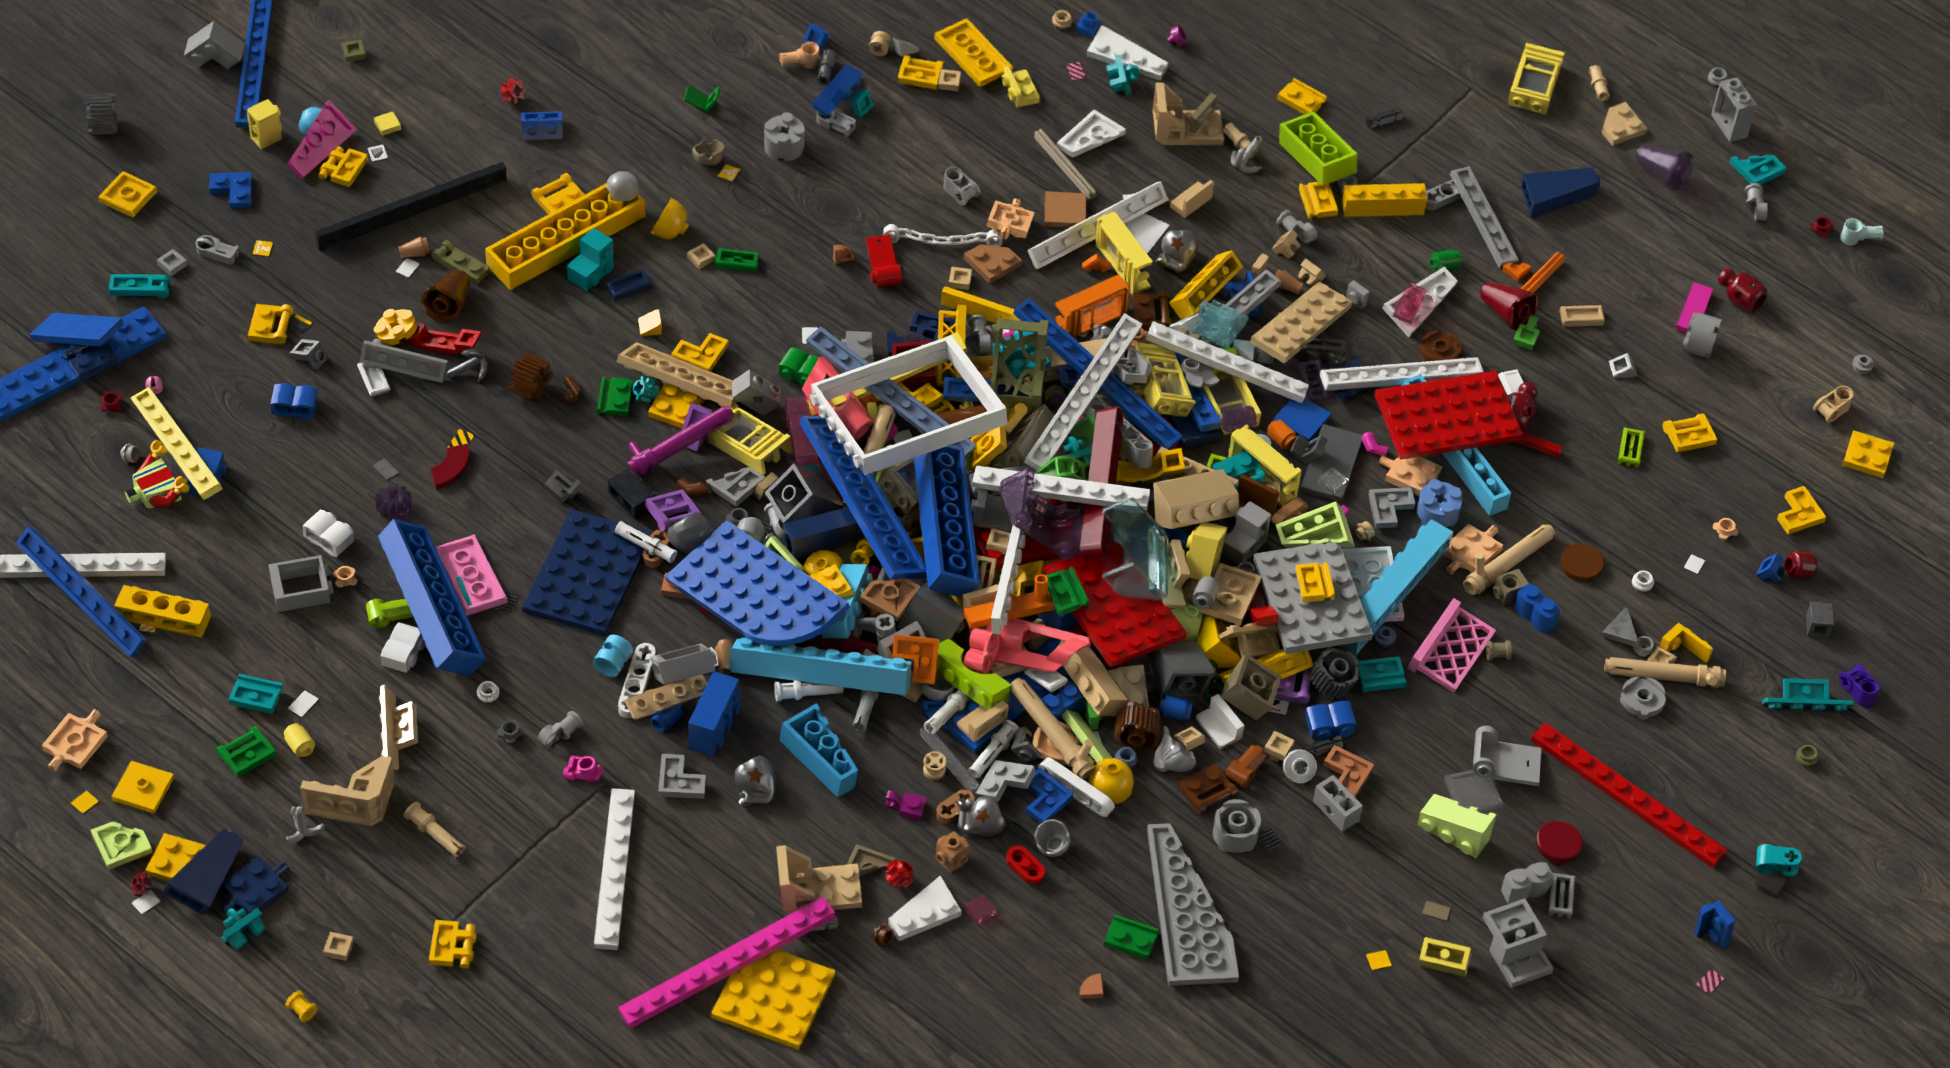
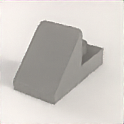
(1251, 352)

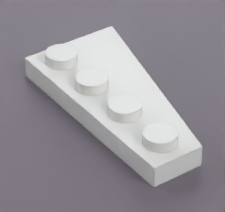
(1110, 45)
(1437, 286)

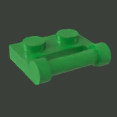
(248, 756)

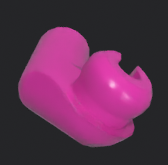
(1371, 445)

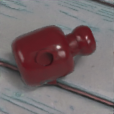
(1743, 290)
(1523, 404)

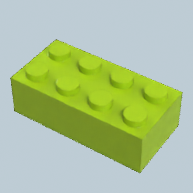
(1318, 148)

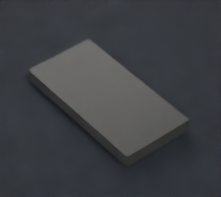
(1340, 454)

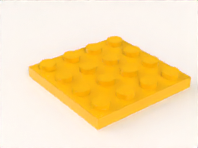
(774, 997)

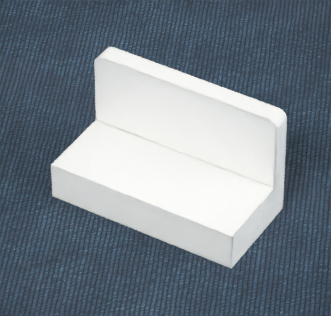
(1221, 723)

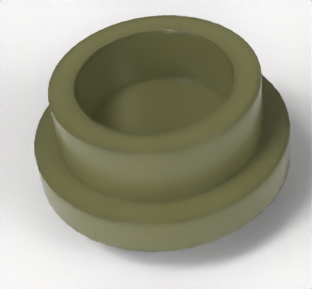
(1807, 755)

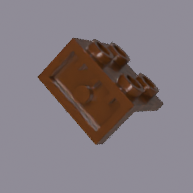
(1257, 493)

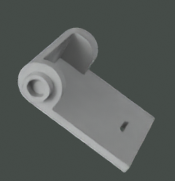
(1505, 760)

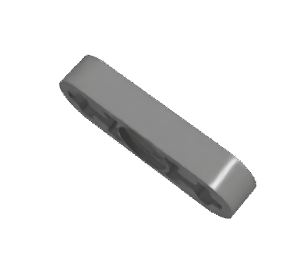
(1442, 199)

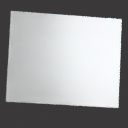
(1146, 230)

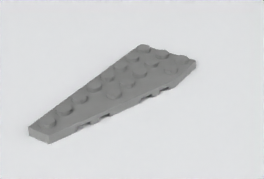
(1192, 931)

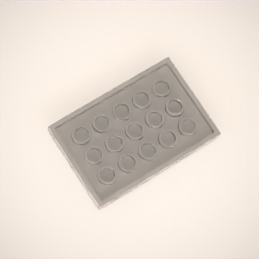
(1312, 623)

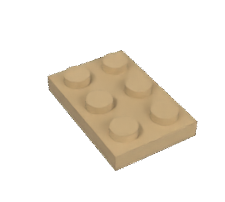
(1234, 594)

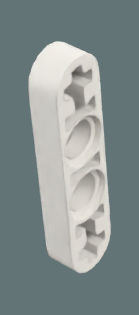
(636, 680)
(1082, 790)

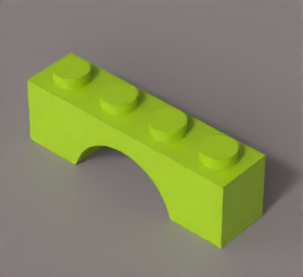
(982, 688)

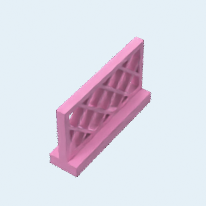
(1434, 639)

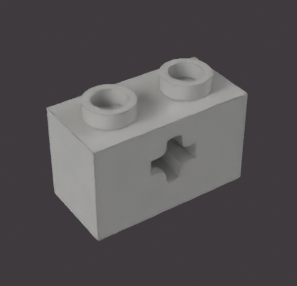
(756, 392)
(1337, 803)

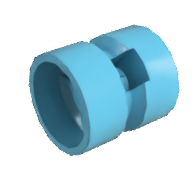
(612, 655)

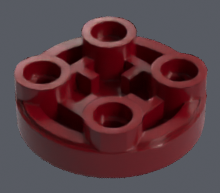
(1559, 842)

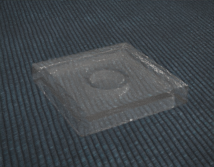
(1473, 791)

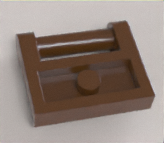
(1145, 311)
(1205, 783)

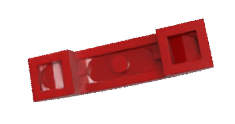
(443, 341)

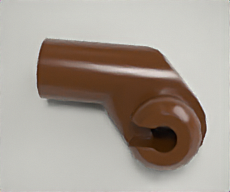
(573, 390)
(693, 489)
(915, 531)

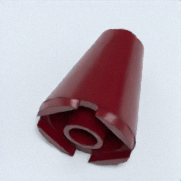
(1510, 303)

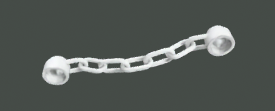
(894, 233)

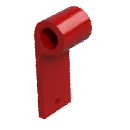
(883, 263)

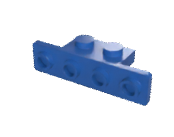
(838, 89)

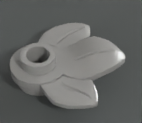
(1198, 373)

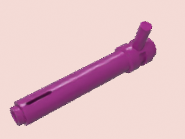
(652, 457)

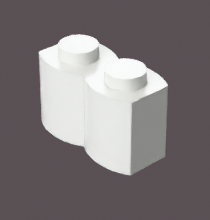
(328, 533)
(402, 648)

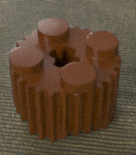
(530, 376)
(1138, 727)

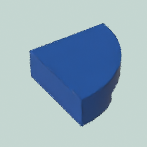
(931, 707)

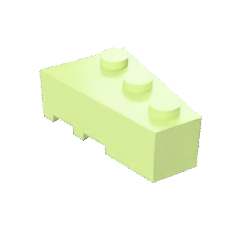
(1316, 527)
(1457, 824)

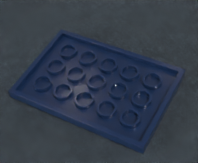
(585, 574)

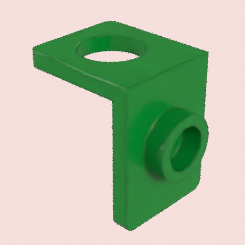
(700, 100)

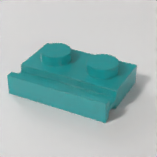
(1381, 674)
(255, 693)

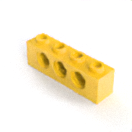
(1206, 284)
(163, 610)

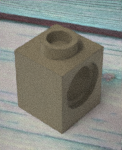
(1508, 585)

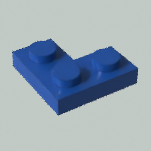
(237, 184)
(1051, 797)

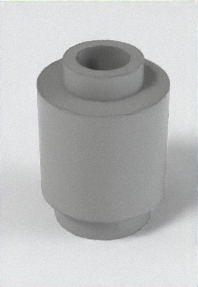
(1205, 592)

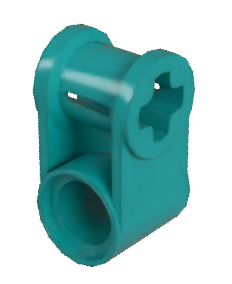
(1776, 858)

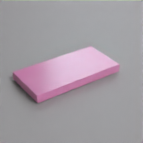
(468, 561)

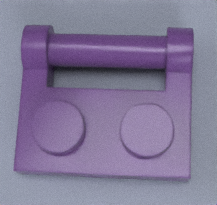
(668, 505)
(1286, 688)

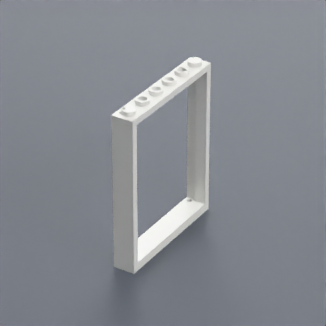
(897, 365)

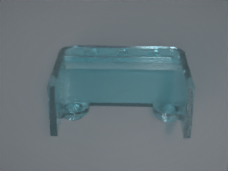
(1144, 552)

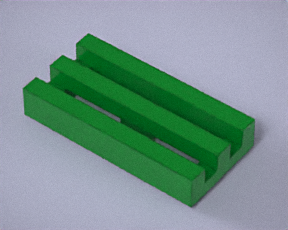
(738, 261)

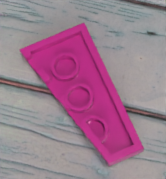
(324, 136)

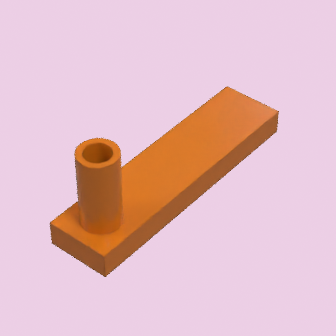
(1021, 605)

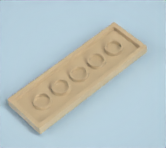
(1301, 322)
(679, 373)

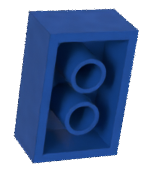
(714, 714)

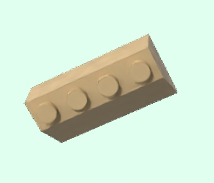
(1195, 499)

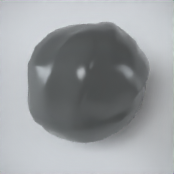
(690, 532)

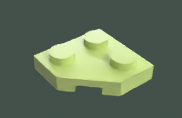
(120, 844)

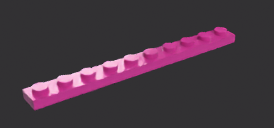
(726, 962)

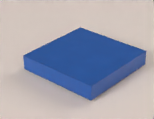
(1304, 418)

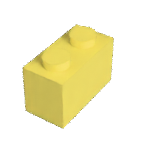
(265, 124)
(1445, 956)

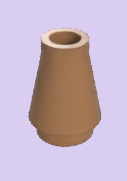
(415, 248)
(1288, 282)
(723, 654)

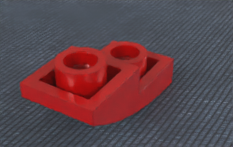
(1263, 615)

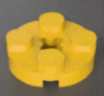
(395, 326)

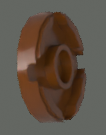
(1440, 346)
(1581, 562)

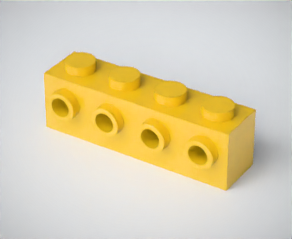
(1384, 200)

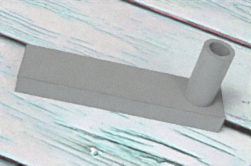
(402, 361)

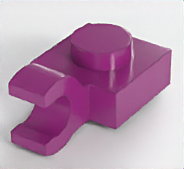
(908, 805)

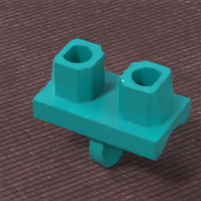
(1125, 74)
(1073, 447)
(234, 933)

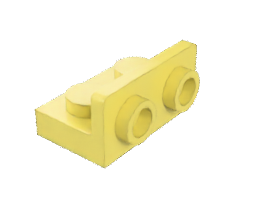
(1020, 87)

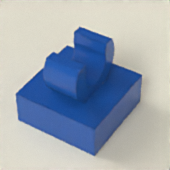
(1088, 24)
(816, 35)
(1771, 568)

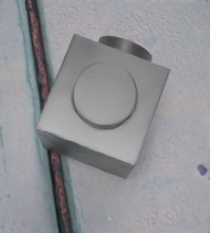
(1820, 619)

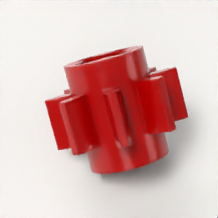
(518, 91)
(899, 873)

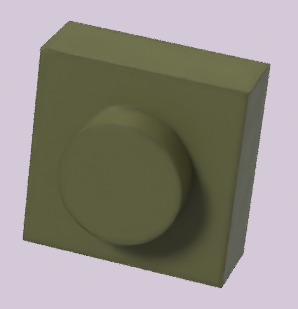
(353, 50)

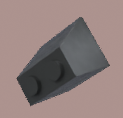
(802, 494)
(936, 614)
(1181, 670)

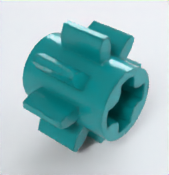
(645, 389)

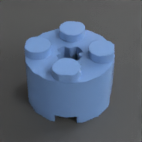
(1440, 503)

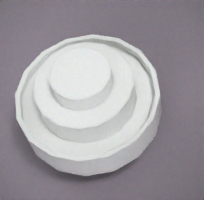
(1299, 766)

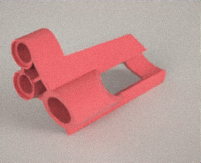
(852, 412)
(1007, 649)

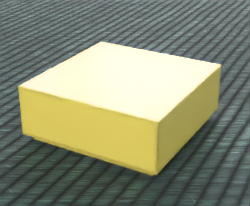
(387, 123)

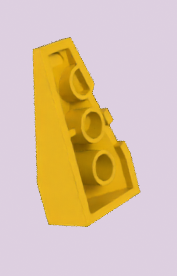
(1223, 651)

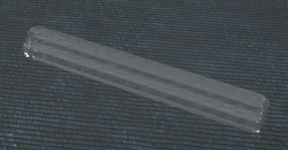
(952, 761)

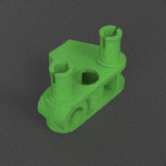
(1066, 467)

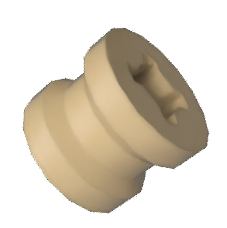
(879, 43)
(934, 759)

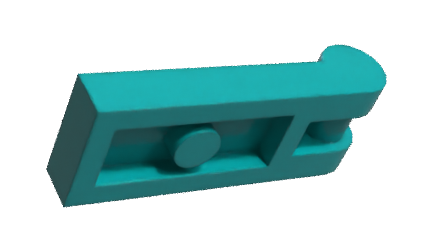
(139, 285)

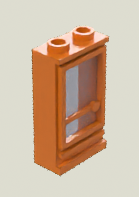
(1094, 306)

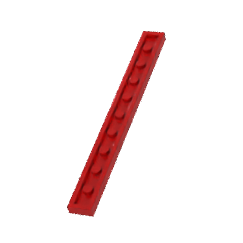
(1629, 795)

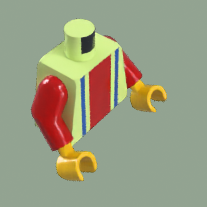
(155, 482)

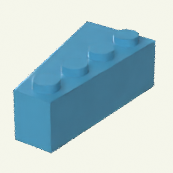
(819, 749)

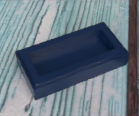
(628, 285)

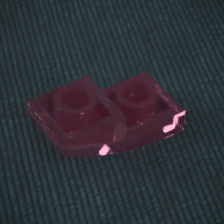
(1409, 303)

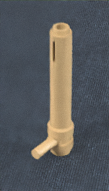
(879, 431)
(1485, 575)
(1698, 675)
(1073, 755)

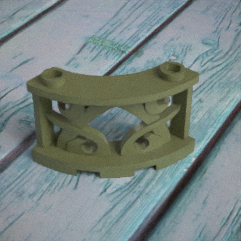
(1039, 341)

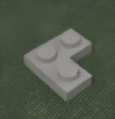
(1386, 501)
(1005, 774)
(675, 783)

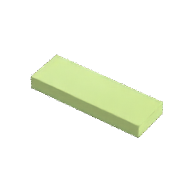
(1083, 732)

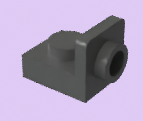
(310, 351)

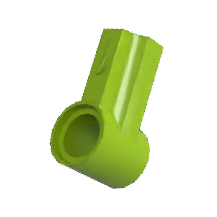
(382, 612)

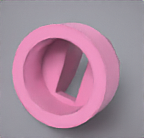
(158, 384)

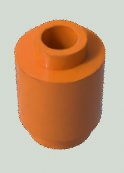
(1281, 434)

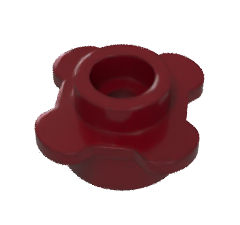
(1822, 226)
(111, 402)
(141, 883)

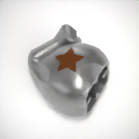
(1178, 250)
(755, 781)
(981, 817)

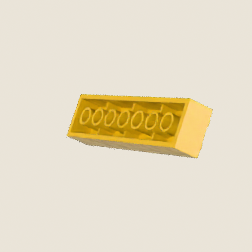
(559, 235)

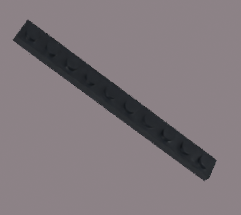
(410, 206)

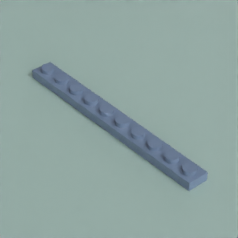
(886, 390)

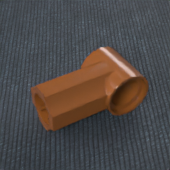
(1243, 770)

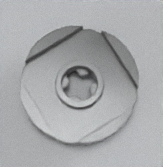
(1643, 708)

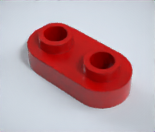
(1027, 865)

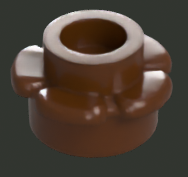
(883, 934)

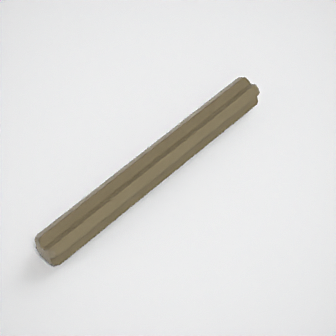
(1065, 164)

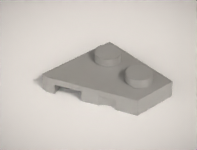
(736, 485)

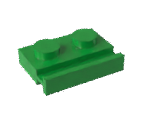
(615, 396)
(1066, 591)
(1131, 937)

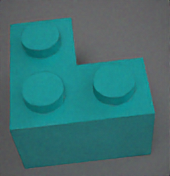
(593, 262)

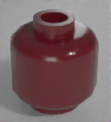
(1801, 564)

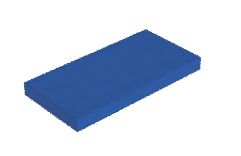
(76, 329)

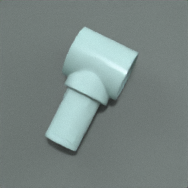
(1855, 231)

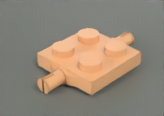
(1010, 219)
(1411, 472)
(1468, 544)
(74, 740)

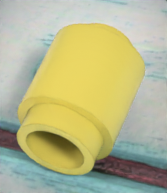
(299, 740)

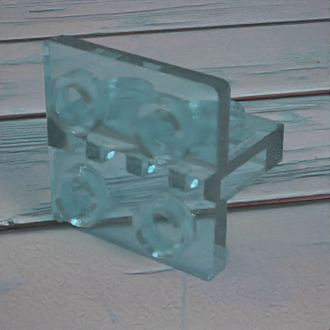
(1219, 323)

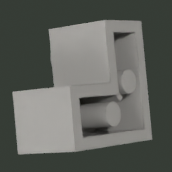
(214, 43)
(1248, 533)

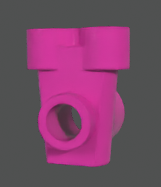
(583, 768)

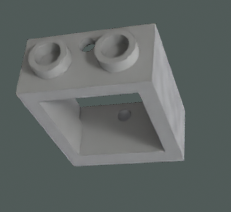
(1739, 123)
(295, 569)
(683, 663)

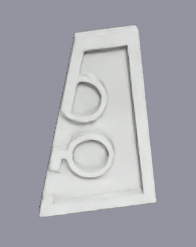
(1089, 134)
(925, 911)

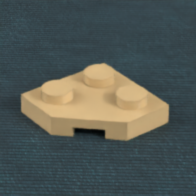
(1622, 124)

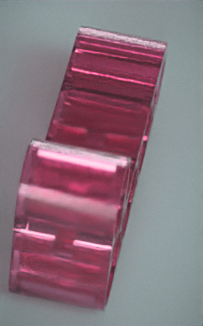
(802, 448)

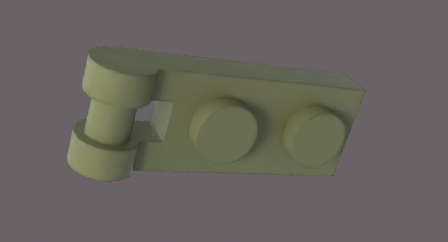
(460, 261)

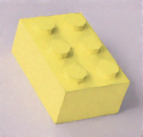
(1205, 549)

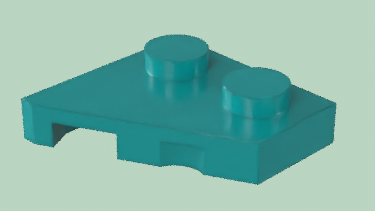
(1759, 169)

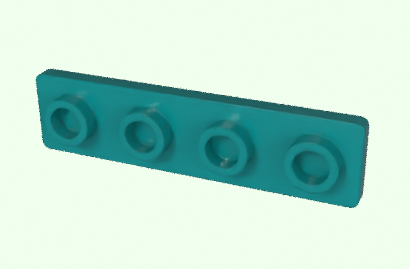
(1806, 693)

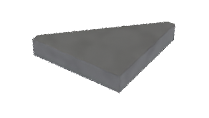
(1622, 629)

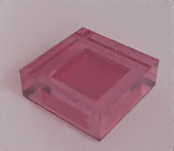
(980, 909)

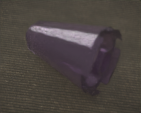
(1666, 164)

